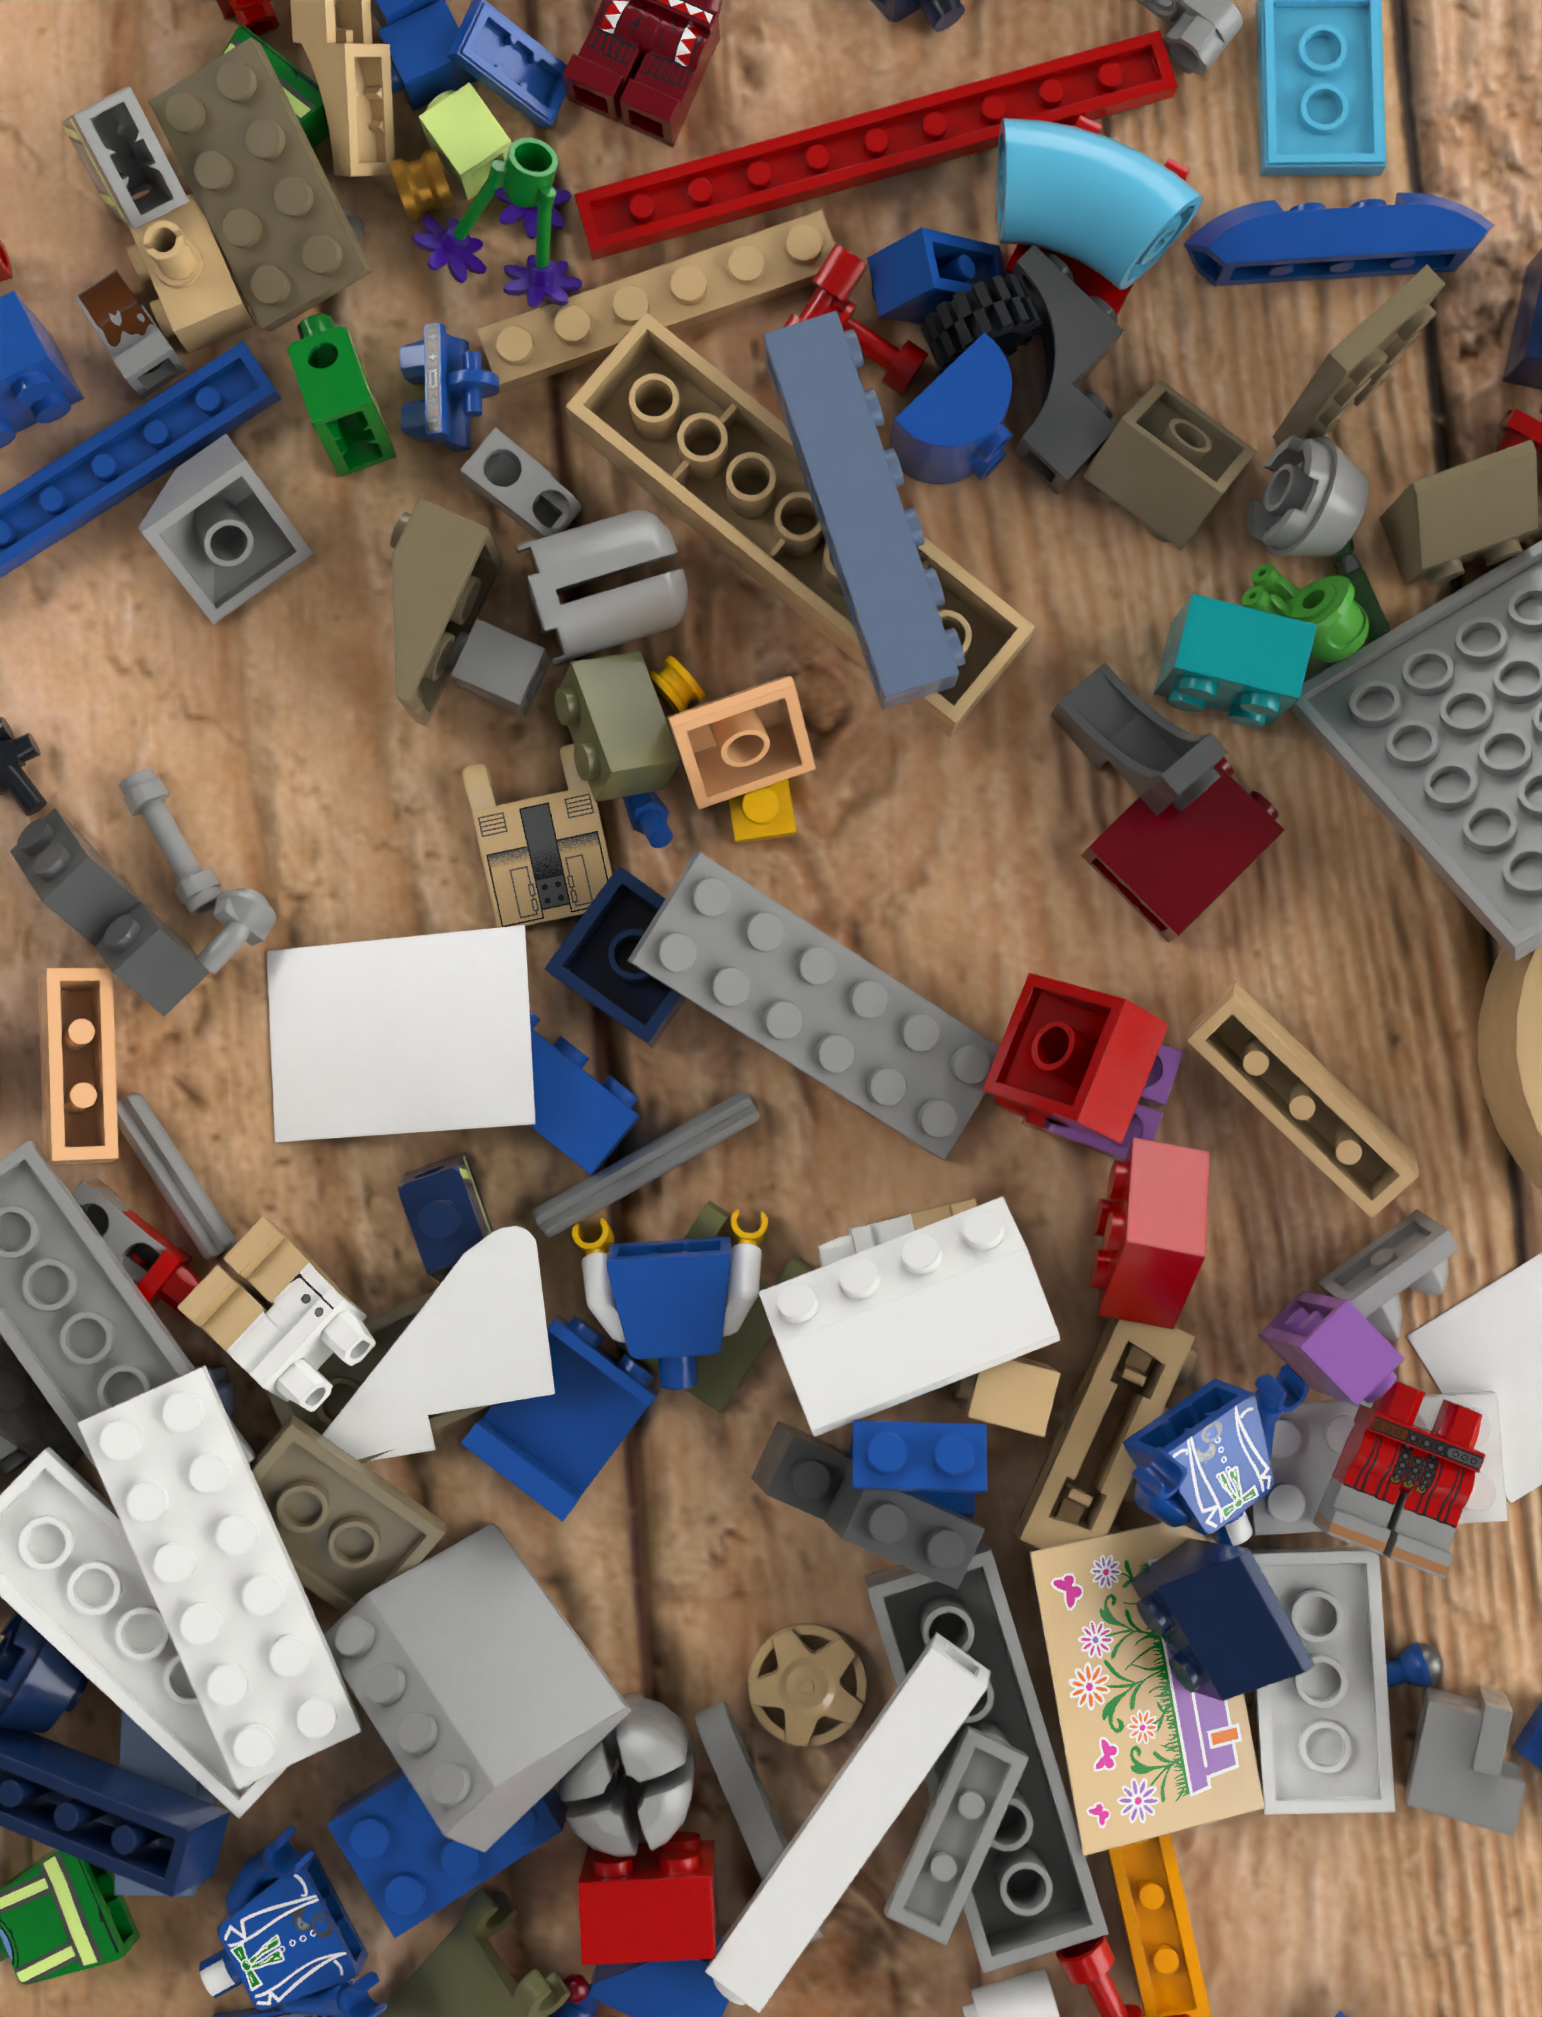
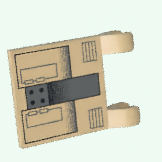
(539, 853)

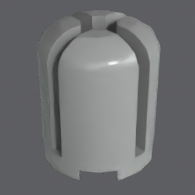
(594, 554)
(655, 1794)

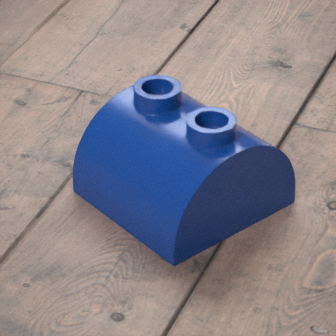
(957, 419)

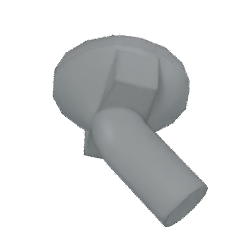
(245, 918)

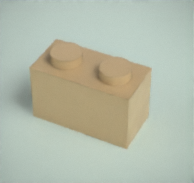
(1010, 1395)

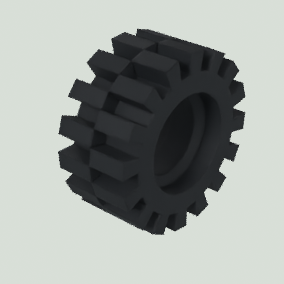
(997, 308)

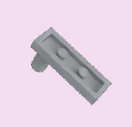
(956, 1835)

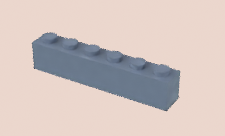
(861, 510)

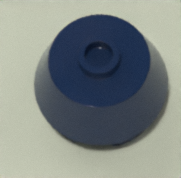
(34, 1679)

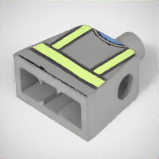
(125, 159)

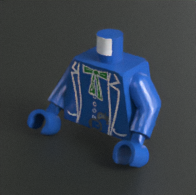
(1213, 1455)
(290, 1939)

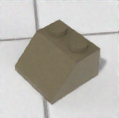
(1168, 464)
(1465, 515)

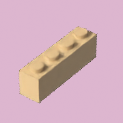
(1303, 1100)

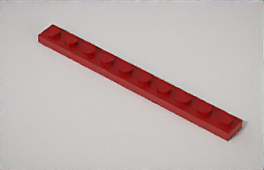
(871, 145)

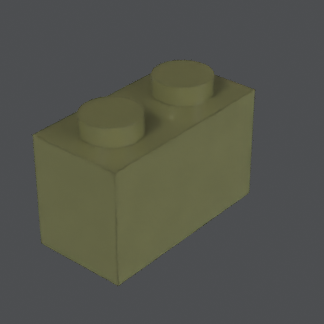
(616, 726)

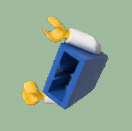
(672, 1294)

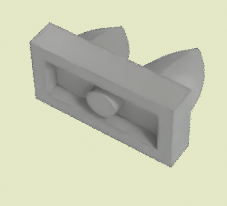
(1405, 1256)

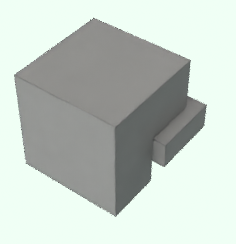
(1460, 1762)

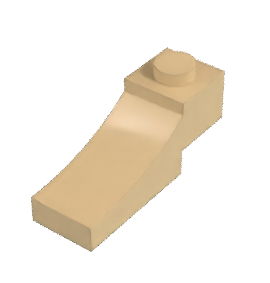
(351, 81)

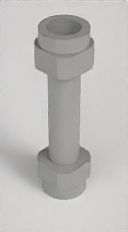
(147, 796)

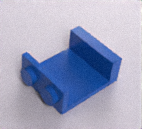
(564, 1439)
(930, 1458)

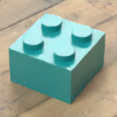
(1234, 661)

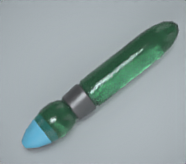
(1350, 567)

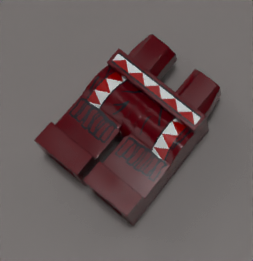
(645, 62)

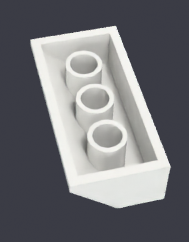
(909, 1316)

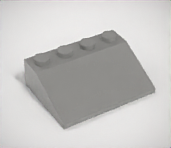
(475, 1684)

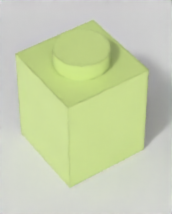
(464, 137)

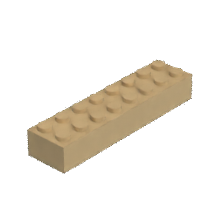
(740, 486)

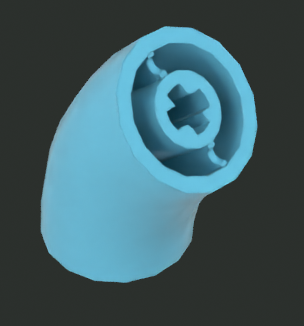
(1088, 198)

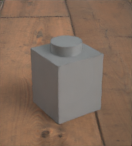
(498, 666)

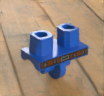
(451, 388)

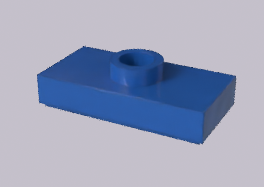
(509, 63)

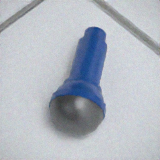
(1416, 1665)

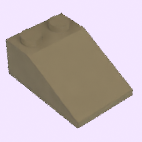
(439, 586)

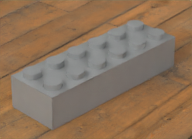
(1034, 1879)

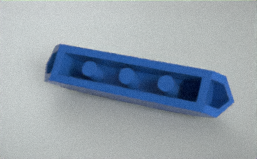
(1317, 243)

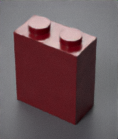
(1183, 861)

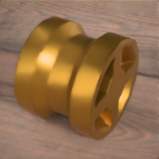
(422, 185)

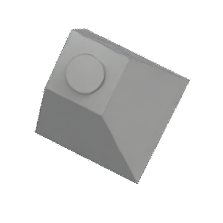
(222, 530)

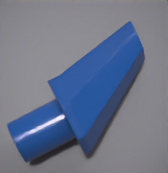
(649, 817)

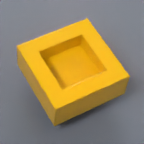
(763, 814)

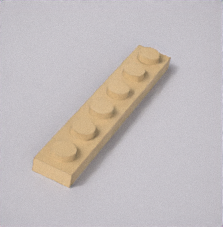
(673, 294)

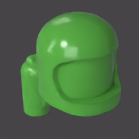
(1326, 602)

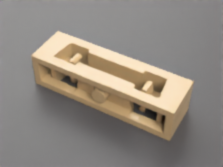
(1114, 1478)

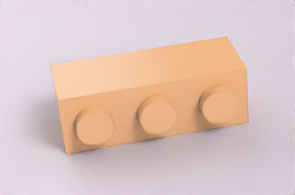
(78, 1066)

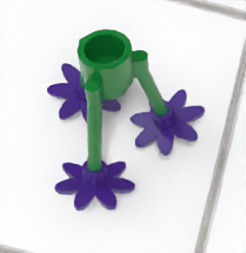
(526, 185)

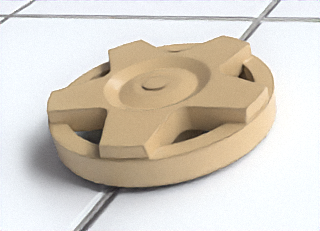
(807, 1684)

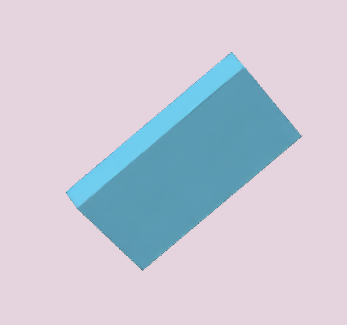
(1320, 87)

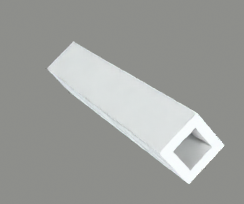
(847, 1823)

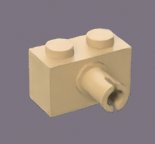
(191, 277)

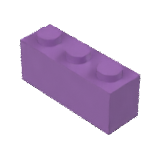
(1333, 1348)

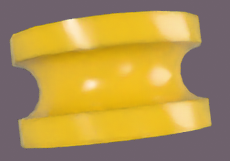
(676, 685)

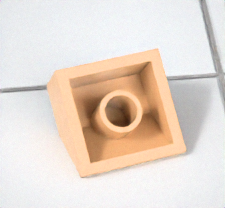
(742, 741)

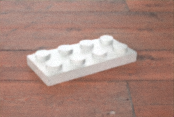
(1312, 1440)
(1328, 1728)

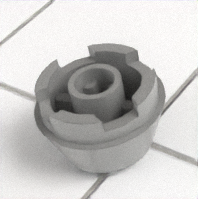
(1309, 500)

